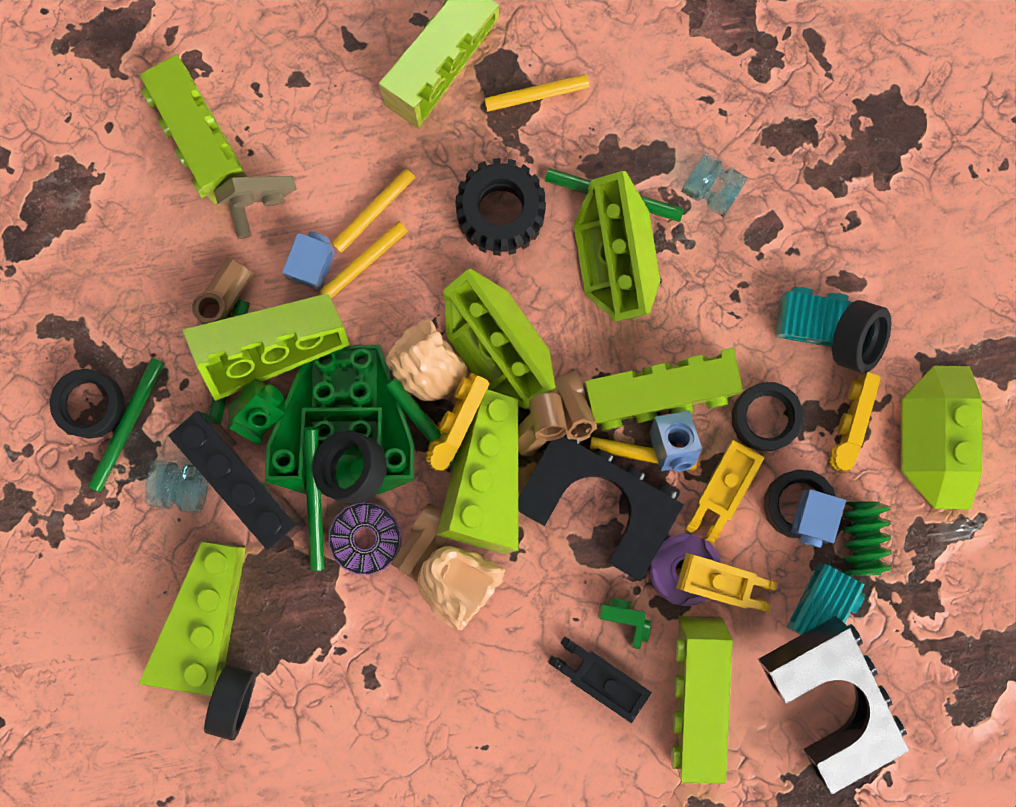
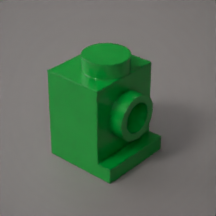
(255, 410)

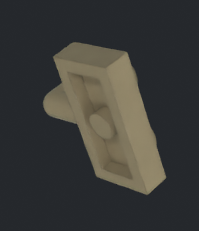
(245, 191)

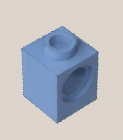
(309, 260)
(677, 428)
(817, 518)

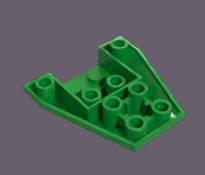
(337, 395)

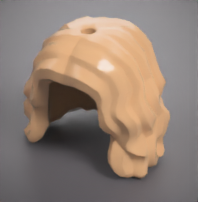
(426, 363)
(457, 584)

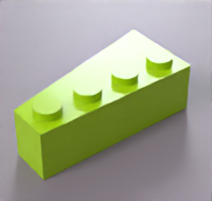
(437, 58)
(192, 125)
(264, 343)
(663, 389)
(484, 480)
(703, 700)

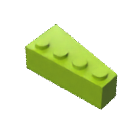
(200, 623)

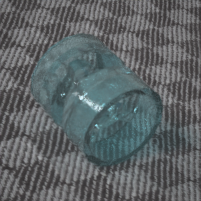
(702, 179)
(171, 485)

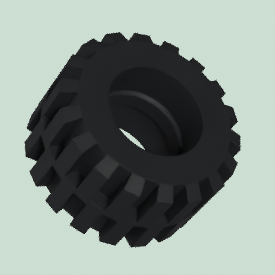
(500, 178)

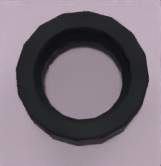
(861, 336)
(60, 395)
(787, 397)
(327, 460)
(775, 489)
(229, 702)

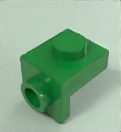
(621, 612)

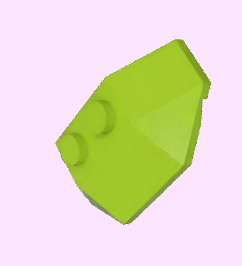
(617, 248)
(496, 338)
(943, 437)

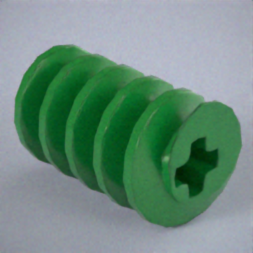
(867, 538)

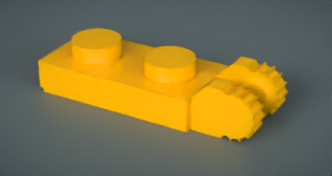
(456, 423)
(854, 424)
(726, 488)
(722, 582)

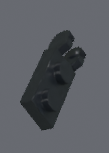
(603, 681)

